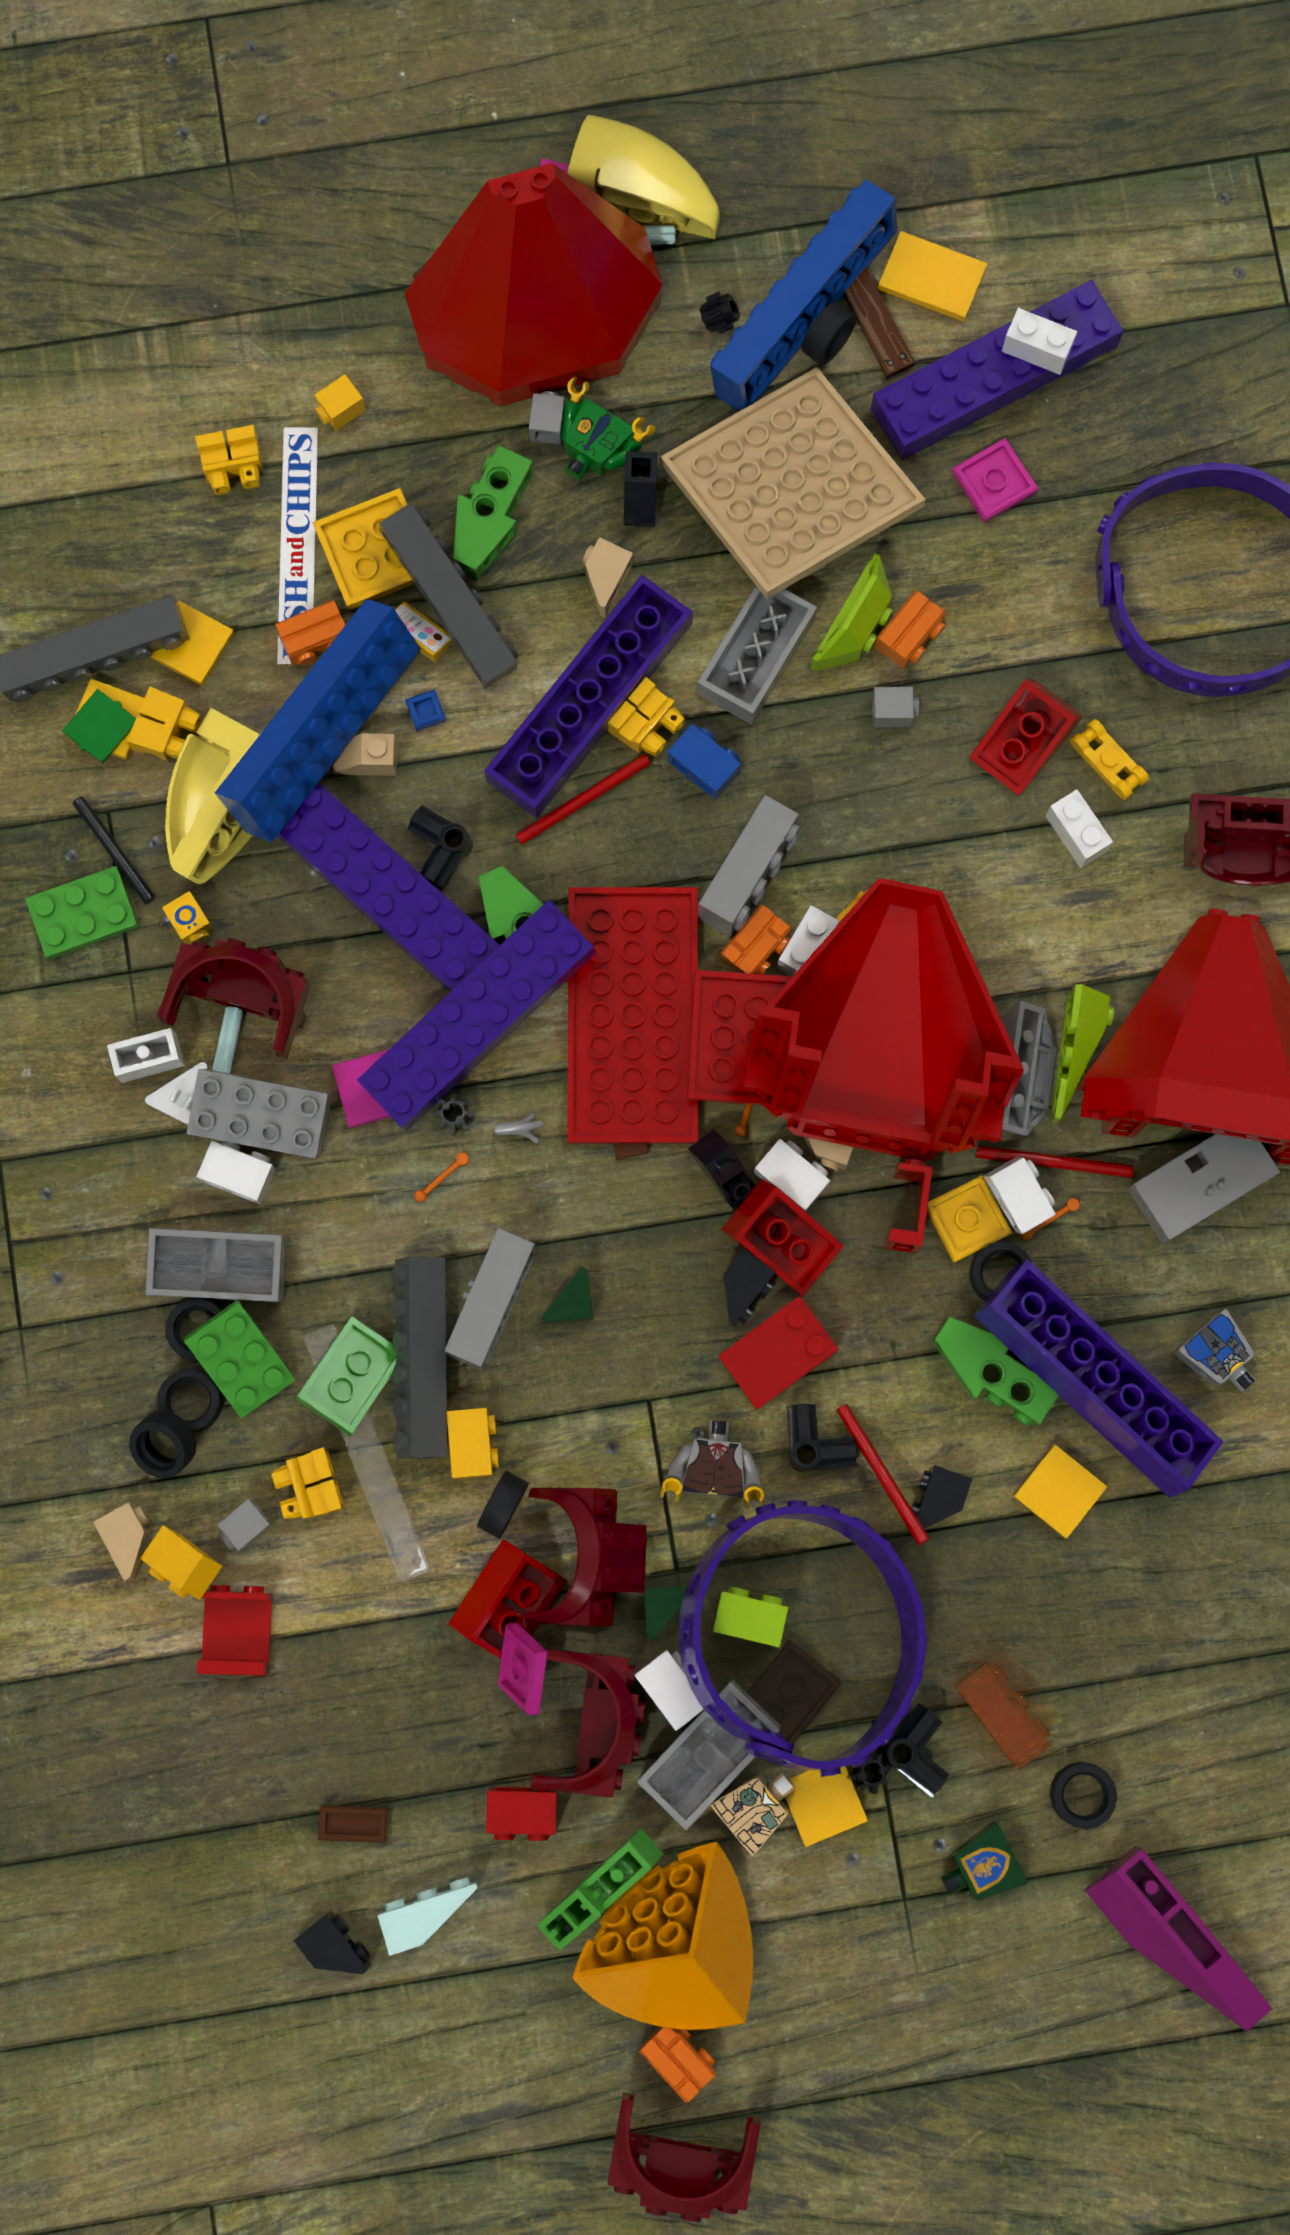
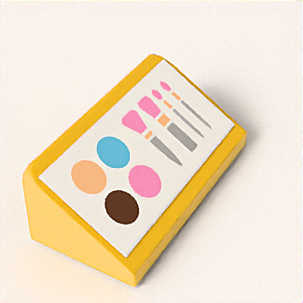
(426, 633)

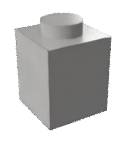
(546, 418)
(894, 707)
(244, 1526)

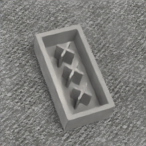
(756, 652)
(747, 867)
(259, 1113)

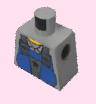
(1219, 1352)

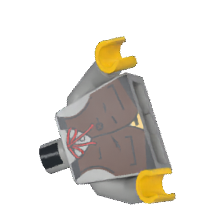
(714, 1468)

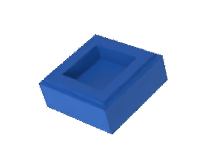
(425, 710)

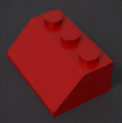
(502, 1594)

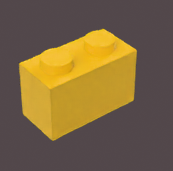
(471, 1443)
(181, 1563)

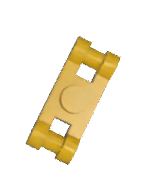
(1109, 759)

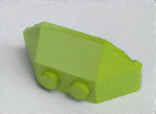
(857, 620)

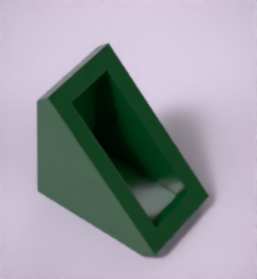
(572, 1303)
(661, 1607)

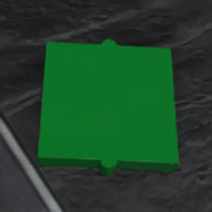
(100, 726)

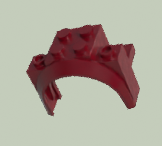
(1247, 839)
(240, 980)
(608, 1557)
(606, 1725)
(681, 2173)

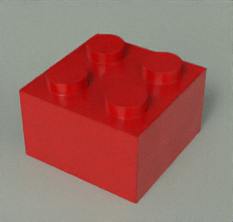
(521, 1812)

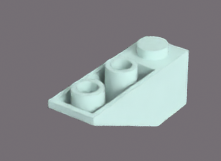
(415, 1922)

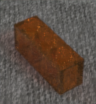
(1003, 1714)

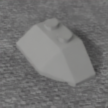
(1037, 1053)

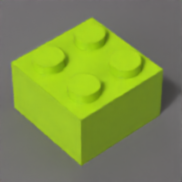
(750, 1618)

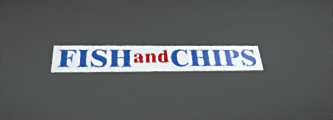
(297, 529)

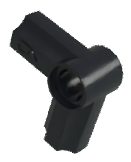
(438, 832)
(804, 1433)
(917, 1766)

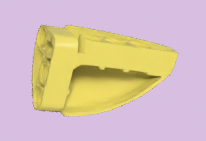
(642, 177)
(197, 824)

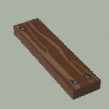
(878, 325)

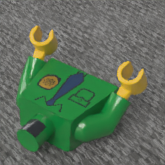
(596, 436)

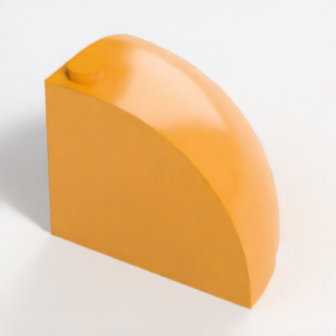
(675, 1947)

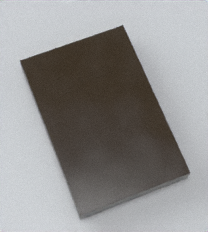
(793, 1690)

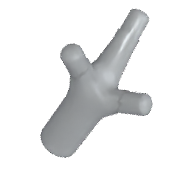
(519, 1127)

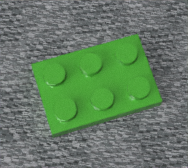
(82, 912)
(239, 1359)
(349, 1376)

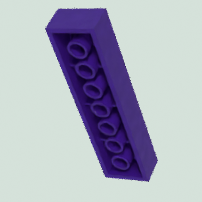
(984, 378)
(587, 696)
(386, 889)
(477, 1015)
(1099, 1379)

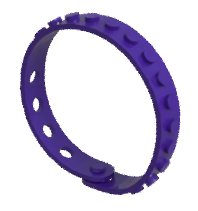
(1111, 583)
(769, 1744)

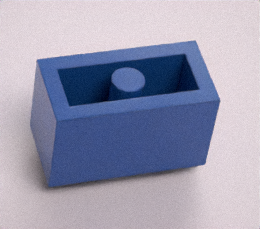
(704, 761)

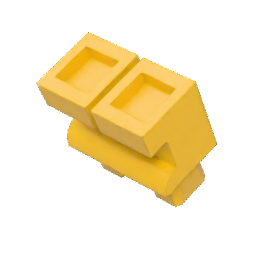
(216, 459)
(643, 716)
(161, 725)
(303, 1472)

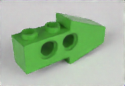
(484, 538)
(506, 903)
(971, 1349)
(600, 1889)

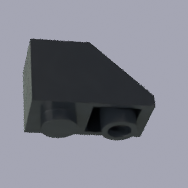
(640, 488)
(723, 1168)
(743, 1284)
(942, 1495)
(331, 1948)

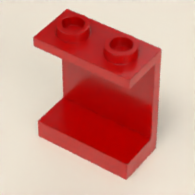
(907, 1240)
(236, 1631)

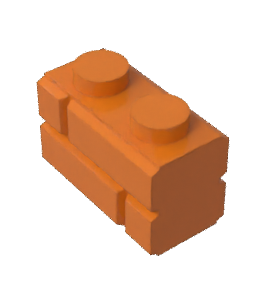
(910, 630)
(310, 633)
(757, 943)
(679, 2061)

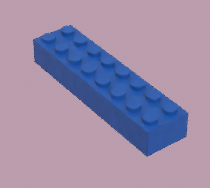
(812, 282)
(318, 720)

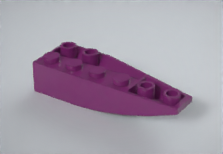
(1172, 1936)

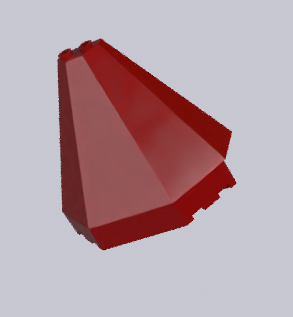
(535, 289)
(887, 1034)
(1203, 1043)

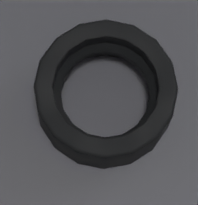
(828, 333)
(983, 1255)
(175, 1318)
(188, 1375)
(152, 1461)
(502, 1504)
(1109, 1795)

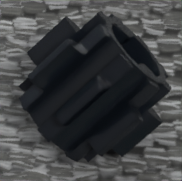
(719, 312)
(878, 1771)

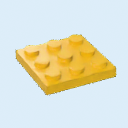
(358, 551)

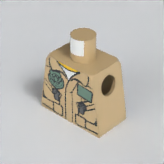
(754, 1809)

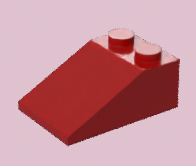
(1025, 736)
(782, 1236)
(778, 1353)

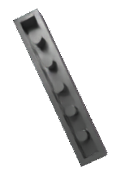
(448, 595)
(92, 649)
(420, 1358)

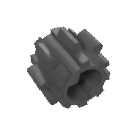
(447, 1109)

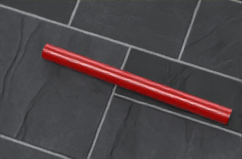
(582, 799)
(1056, 1161)
(883, 1475)

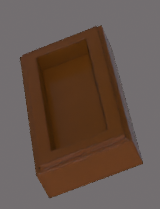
(353, 1823)

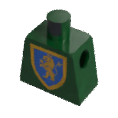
(984, 1865)

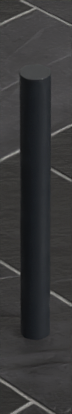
(113, 850)

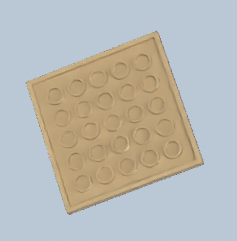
(792, 482)

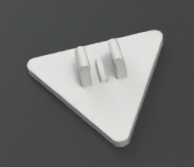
(177, 1095)

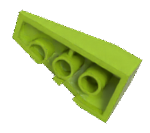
(1083, 1026)

